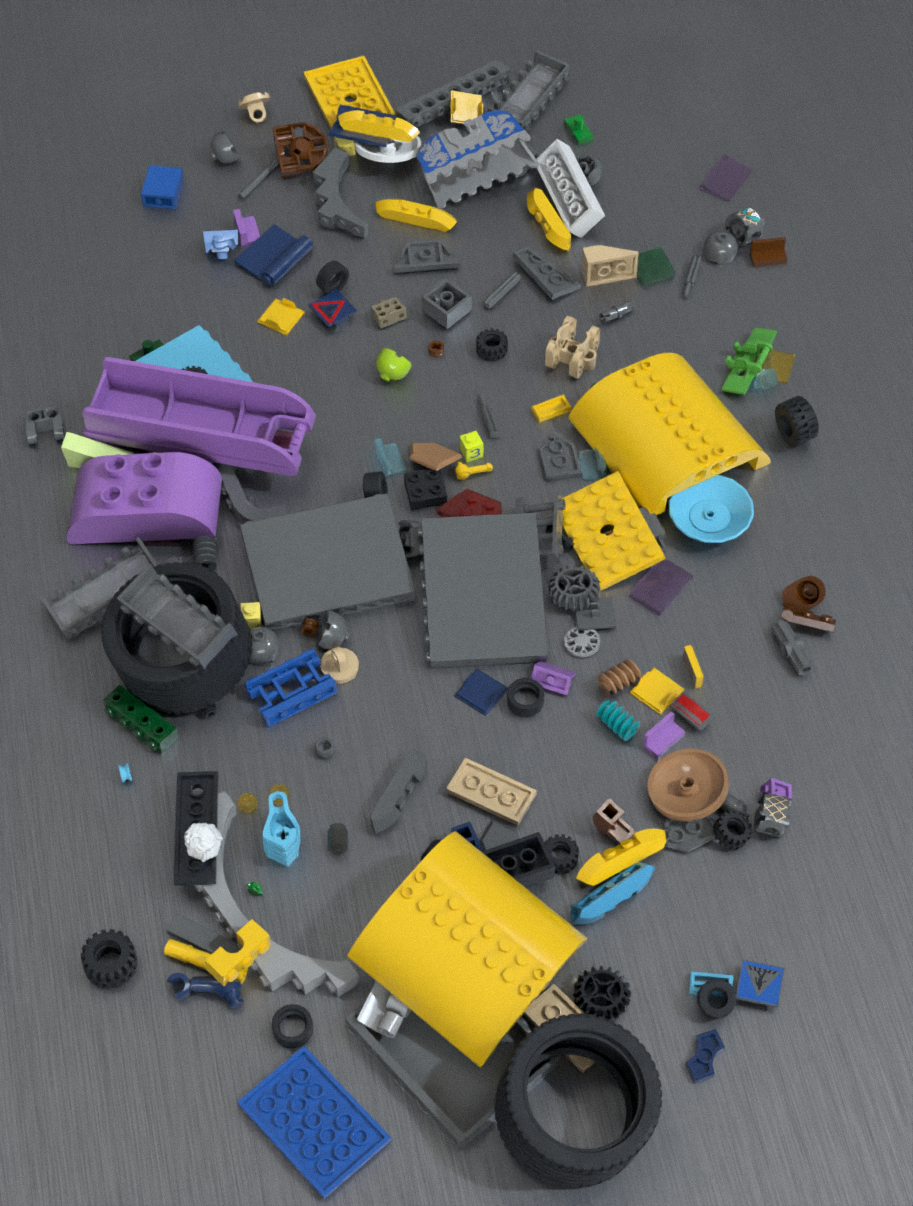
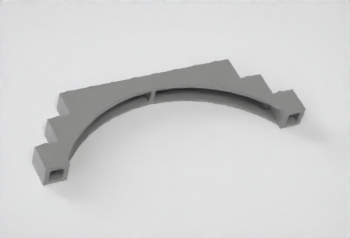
(278, 963)

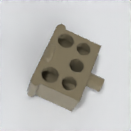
(388, 312)

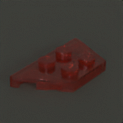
(470, 504)

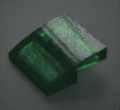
(654, 266)

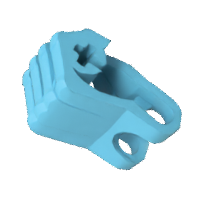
(281, 819)

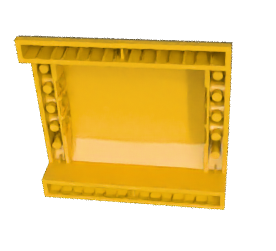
(662, 429)
(465, 946)

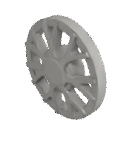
(582, 642)

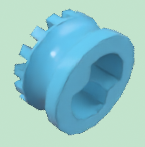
(125, 773)

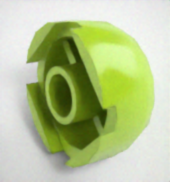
(391, 365)

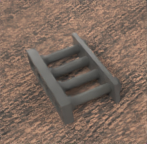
(557, 521)

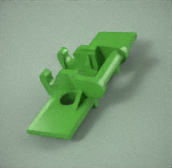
(756, 347)

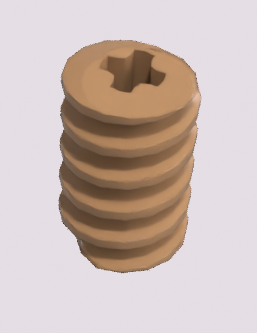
(617, 676)

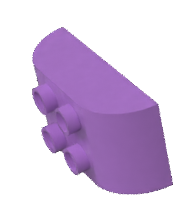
(144, 498)

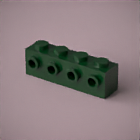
(140, 719)

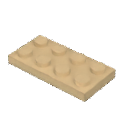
(491, 791)
(554, 1004)

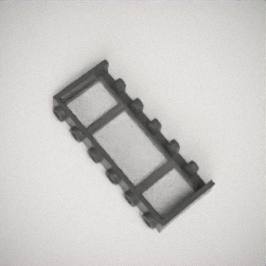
(533, 88)
(89, 599)
(175, 617)

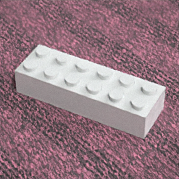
(569, 188)

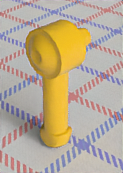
(463, 471)

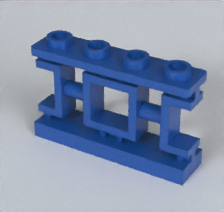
(296, 700)

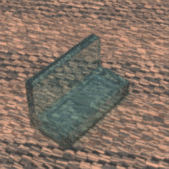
(389, 458)
(592, 464)

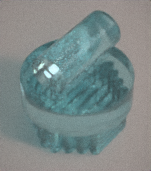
(766, 378)

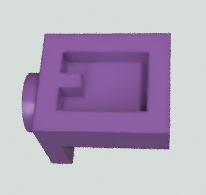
(777, 787)

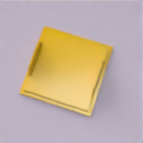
(464, 106)
(281, 316)
(656, 690)

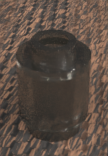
(337, 839)

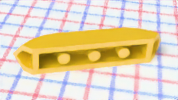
(382, 127)
(415, 214)
(547, 216)
(622, 856)

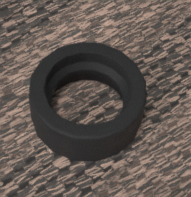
(327, 272)
(525, 684)
(287, 1011)

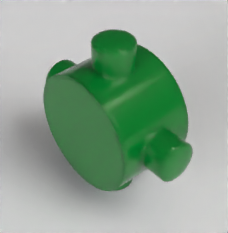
(255, 888)

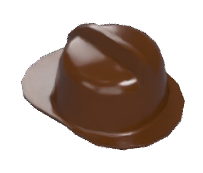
(804, 593)

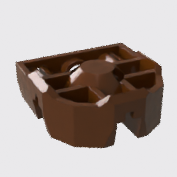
(305, 144)

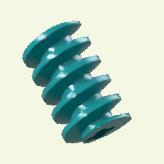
(616, 720)

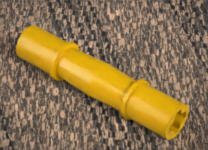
(193, 956)

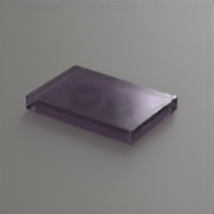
(661, 586)

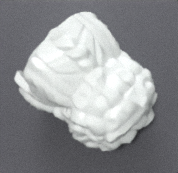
(203, 841)

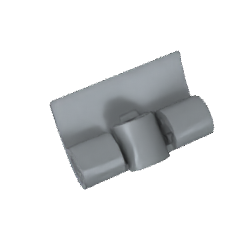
(383, 1011)

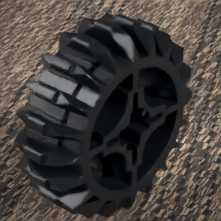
(595, 981)

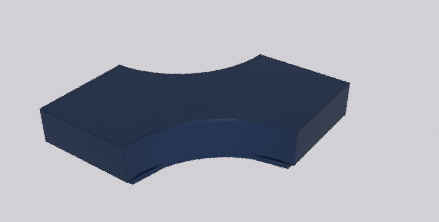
(701, 1065)

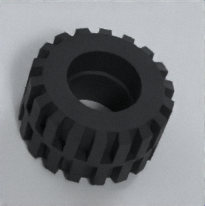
(796, 420)
(109, 943)

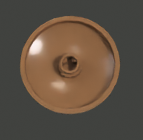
(688, 784)

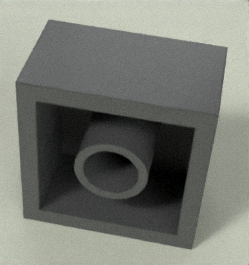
(446, 303)

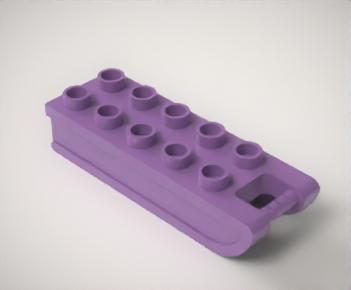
(197, 415)

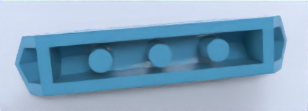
(611, 893)

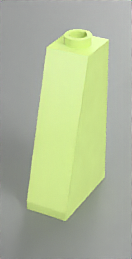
(81, 449)

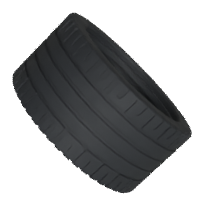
(179, 686)
(615, 1051)

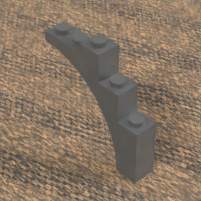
(333, 210)

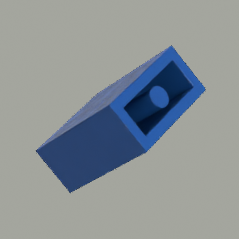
(162, 187)

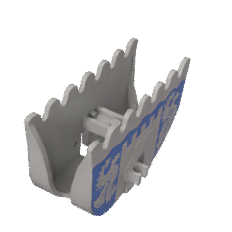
(487, 153)

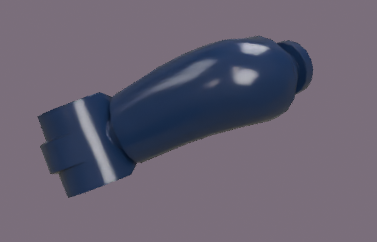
(230, 991)

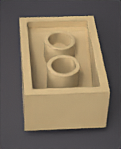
(608, 264)

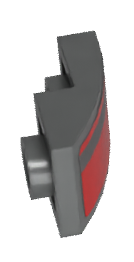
(692, 711)

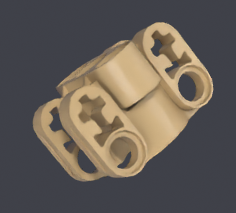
(571, 352)

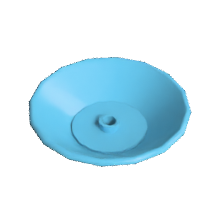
(716, 497)

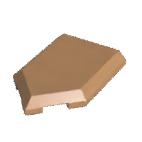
(432, 455)

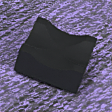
(425, 488)

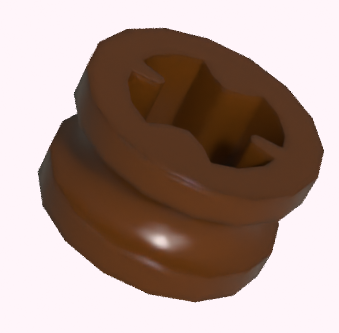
(436, 345)
(309, 627)

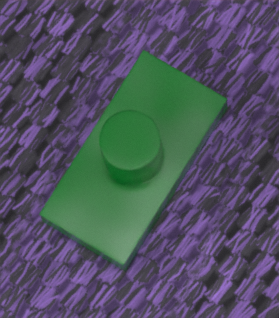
(578, 129)

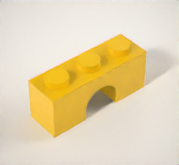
(226, 966)

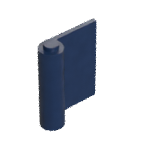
(337, 130)
(274, 254)

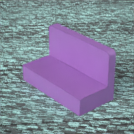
(246, 227)
(553, 677)
(662, 736)

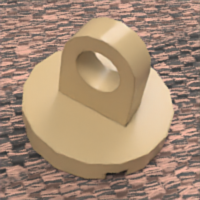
(254, 103)
(340, 664)

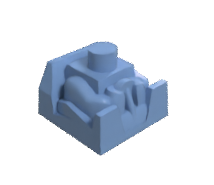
(220, 242)

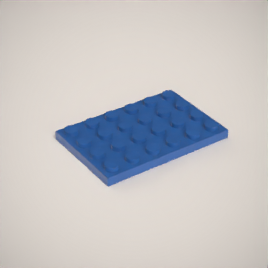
(314, 1122)

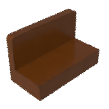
(768, 252)

